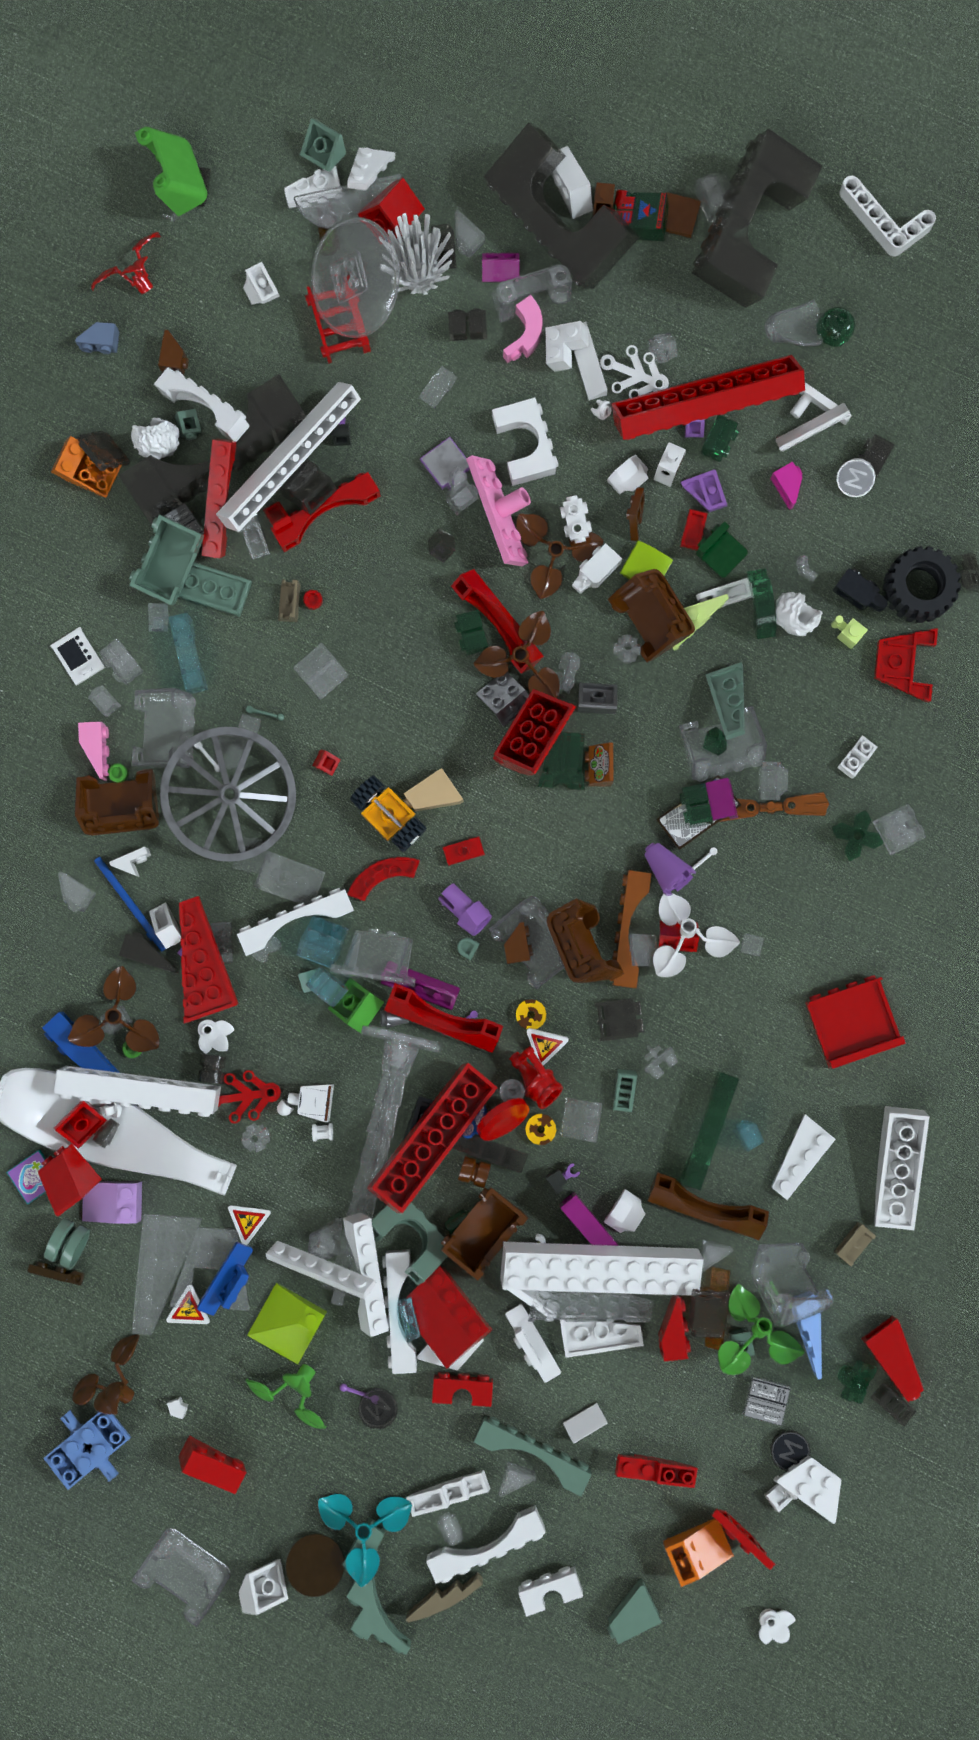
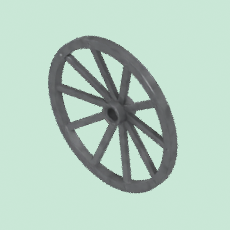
(252, 737)

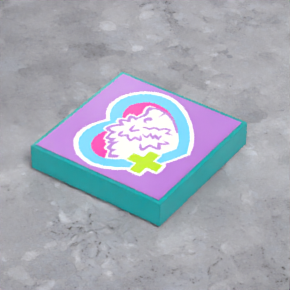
(27, 1178)

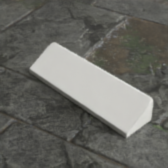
(590, 370)
(812, 427)

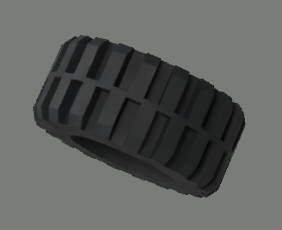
(935, 564)

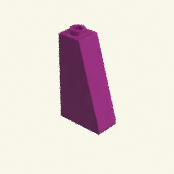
(586, 1221)

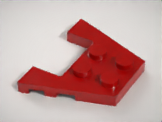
(897, 659)

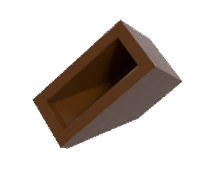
(172, 355)

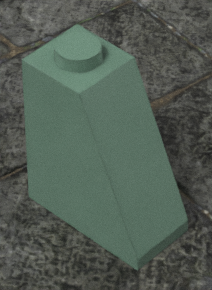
(633, 1614)

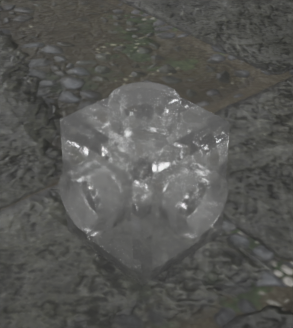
(663, 347)
(624, 655)
(263, 1137)

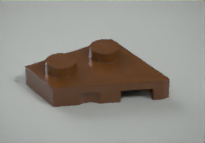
(635, 513)

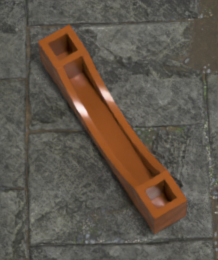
(636, 888)

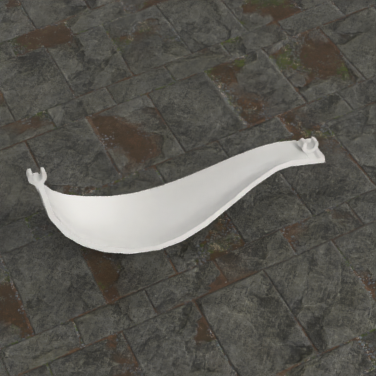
(137, 1146)

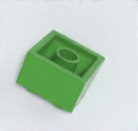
(357, 1006)

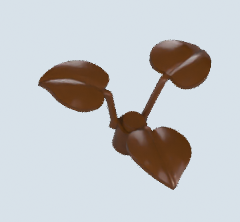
(544, 579)
(533, 629)
(88, 1031)
(107, 1400)

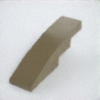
(438, 1601)

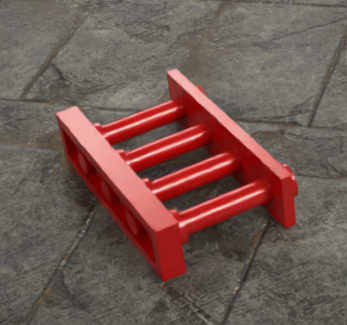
(326, 351)

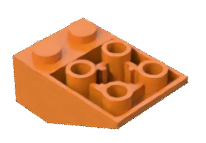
(80, 470)
(698, 1551)

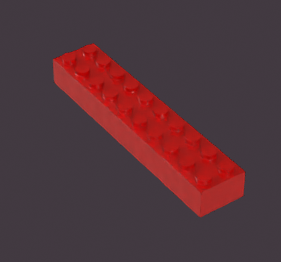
(708, 397)

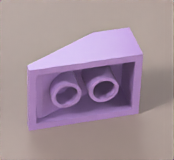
(113, 1202)

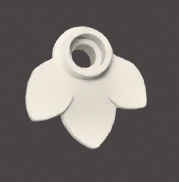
(216, 1037)
(776, 1627)

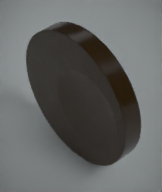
(315, 1565)

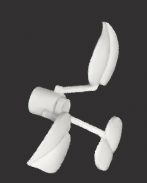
(676, 909)

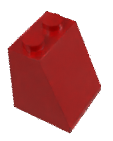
(390, 204)
(67, 1178)

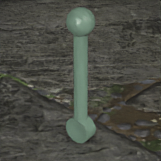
(249, 709)

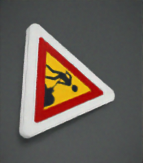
(545, 1044)
(247, 1221)
(189, 1315)

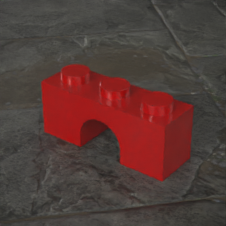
(479, 1387)

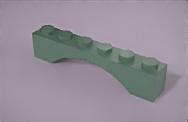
(496, 1436)

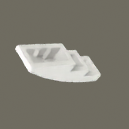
(448, 1493)

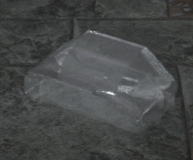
(772, 780)

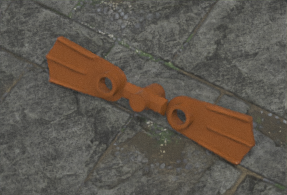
(809, 804)

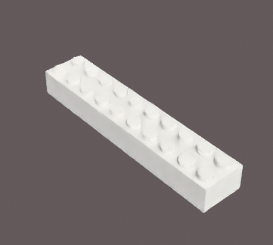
(600, 1268)

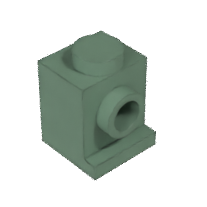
(190, 418)

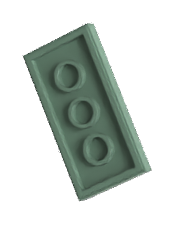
(216, 589)

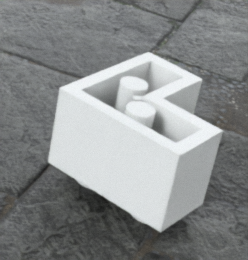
(561, 341)

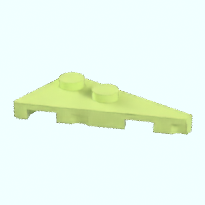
(701, 612)

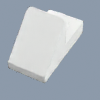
(127, 861)

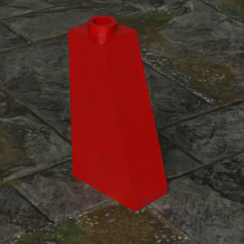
(893, 1354)

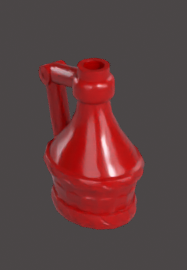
(538, 1082)

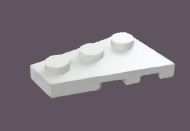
(367, 166)
(319, 181)

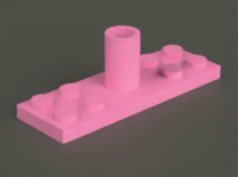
(499, 509)

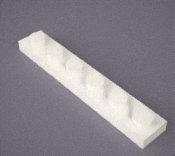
(320, 1269)

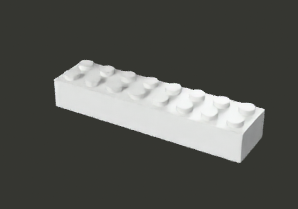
(137, 1089)

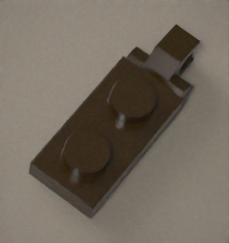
(59, 1273)

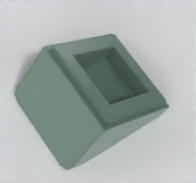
(304, 978)

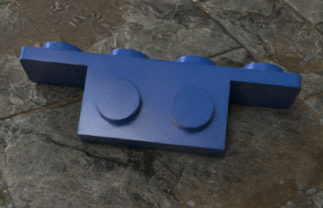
(228, 1281)

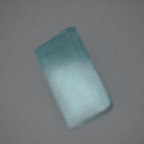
(408, 1319)

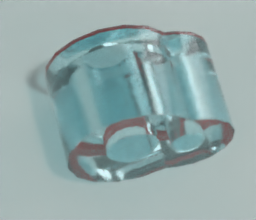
(327, 987)

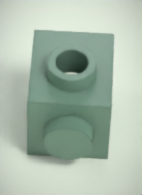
(741, 1336)

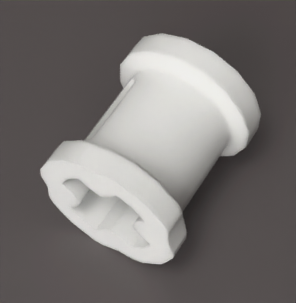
(322, 1132)

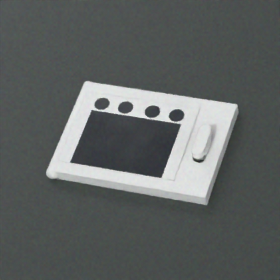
(77, 656)

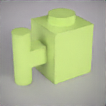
(850, 632)

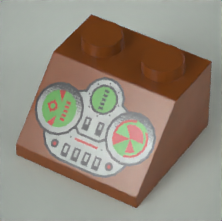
(600, 765)

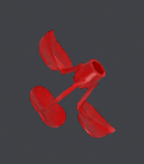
(139, 279)

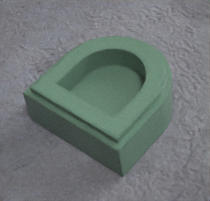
(467, 947)

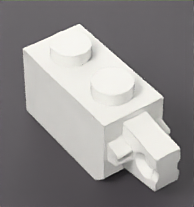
(597, 569)

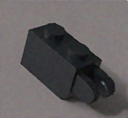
(860, 591)

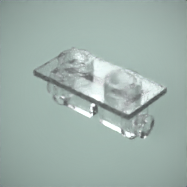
(568, 663)

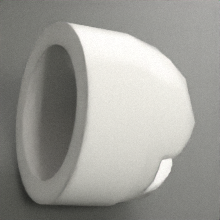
(284, 1108)

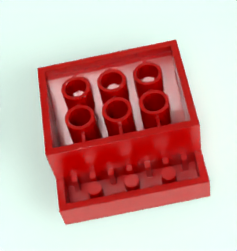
(533, 733)

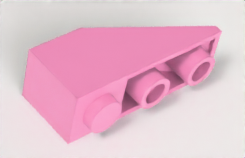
(93, 741)

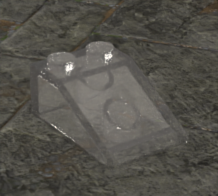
(289, 879)

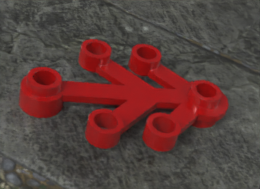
(248, 1095)

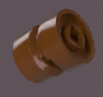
(474, 1172)

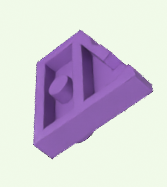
(706, 490)

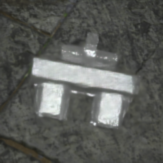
(667, 1056)

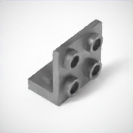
(504, 697)

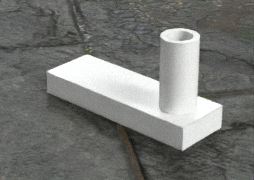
(812, 395)

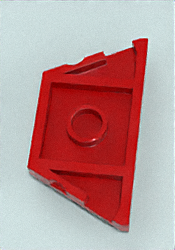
(746, 1540)

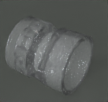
(511, 1089)

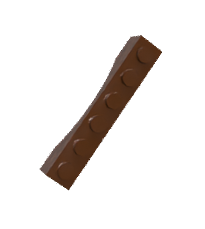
(741, 1219)

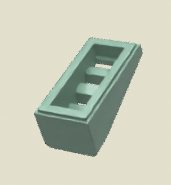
(632, 1083)

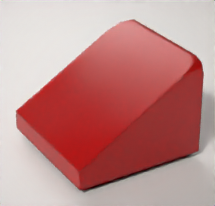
(326, 762)

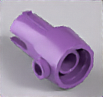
(471, 915)

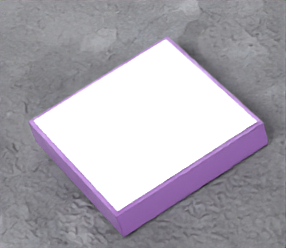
(443, 460)

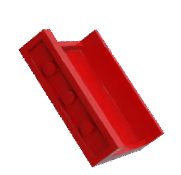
(854, 1022)

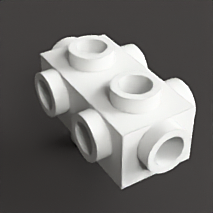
(574, 512)

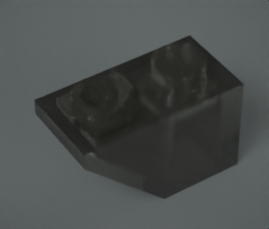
(444, 229)

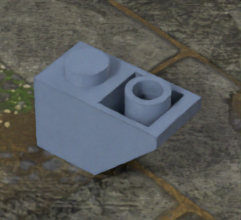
(99, 337)

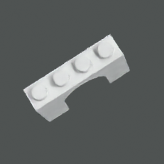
(527, 416)

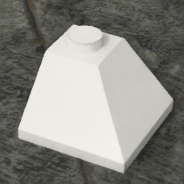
(263, 1588)

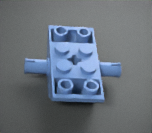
(76, 1459)

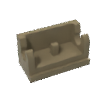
(289, 601)
(854, 1243)

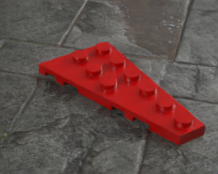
(203, 970)

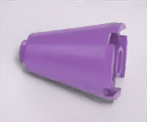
(668, 868)

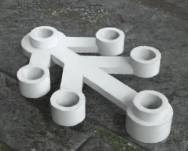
(637, 374)

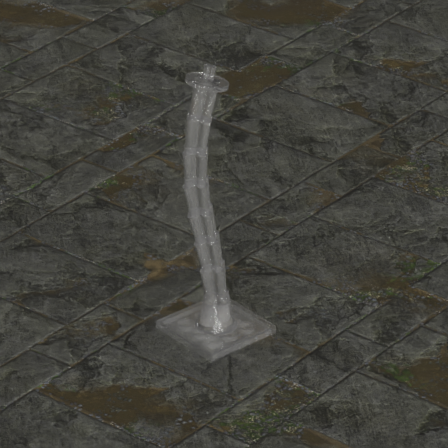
(398, 1058)

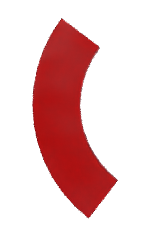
(381, 871)

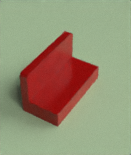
(671, 936)

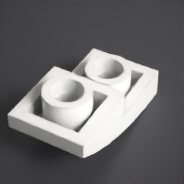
(857, 757)

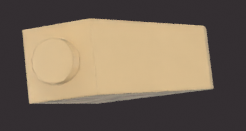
(433, 793)

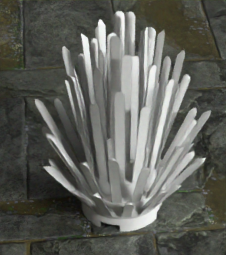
(419, 255)

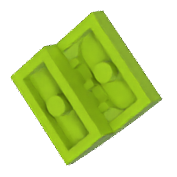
(643, 559)

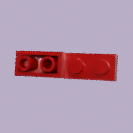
(656, 1469)

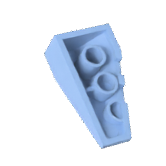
(811, 1335)

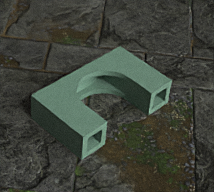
(431, 1253)

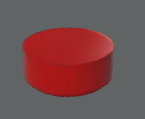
(312, 599)

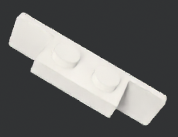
(532, 1343)

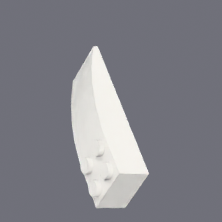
(900, 1167)

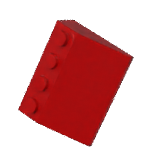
(447, 1317)

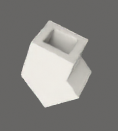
(177, 1408)

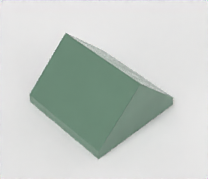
(323, 145)

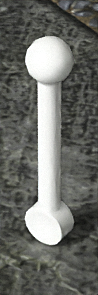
(199, 746)
(713, 851)

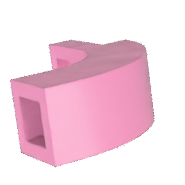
(531, 316)

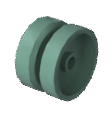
(67, 1243)

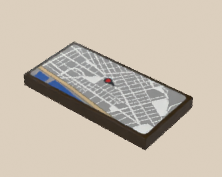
(676, 829)

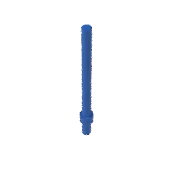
(129, 902)

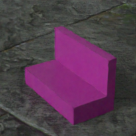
(499, 266)
(721, 799)

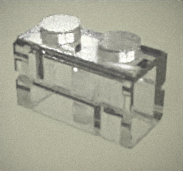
(121, 661)

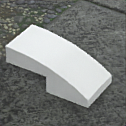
(779, 1497)

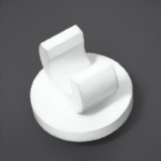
(603, 411)
(111, 1109)

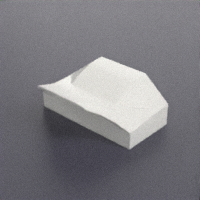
(259, 285)
(629, 475)
(626, 1213)

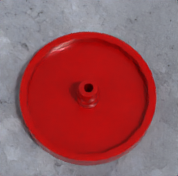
(503, 1119)

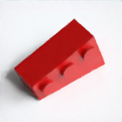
(211, 1465)

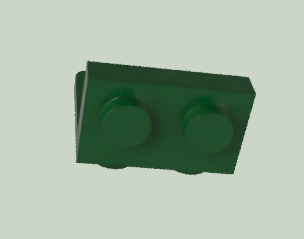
(721, 550)

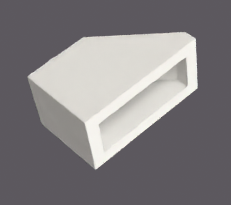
(165, 925)

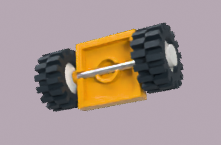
(388, 813)

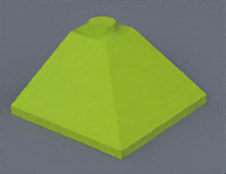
(287, 1323)

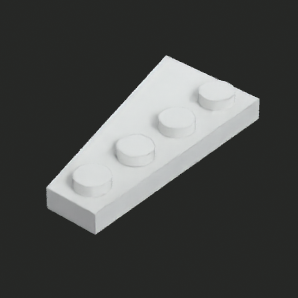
(805, 1151)
(599, 1336)

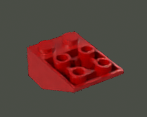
(671, 1334)

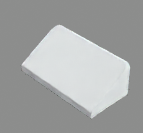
(585, 1423)

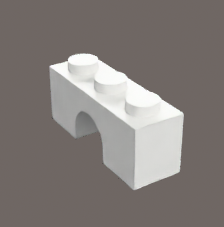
(564, 1582)

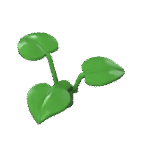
(782, 1347)
(298, 1382)

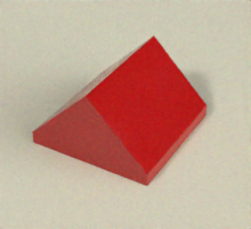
(80, 1123)

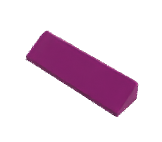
(431, 989)

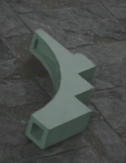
(371, 1616)

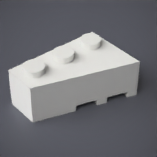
(573, 185)

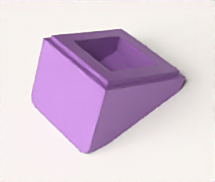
(695, 429)

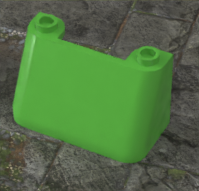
(180, 182)

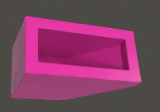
(788, 482)

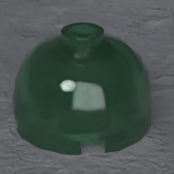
(836, 326)

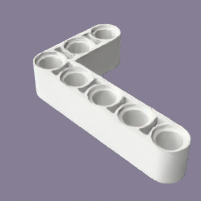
(883, 220)

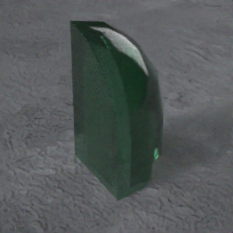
(715, 741)

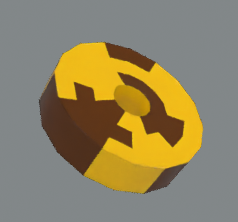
(531, 1005)
(540, 1120)

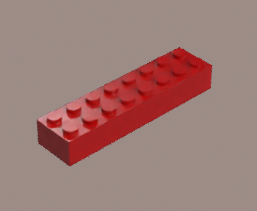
(432, 1138)

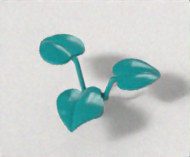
(364, 1562)

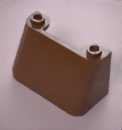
(654, 612)
(115, 805)
(573, 939)
(483, 1232)

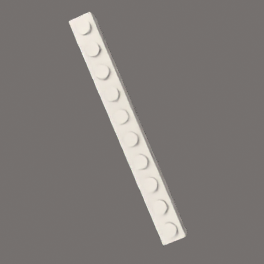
(288, 456)

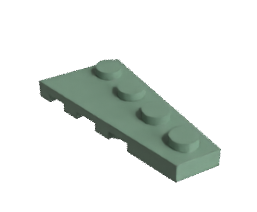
(728, 695)

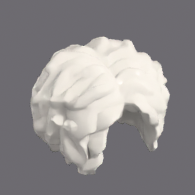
(156, 440)
(795, 615)

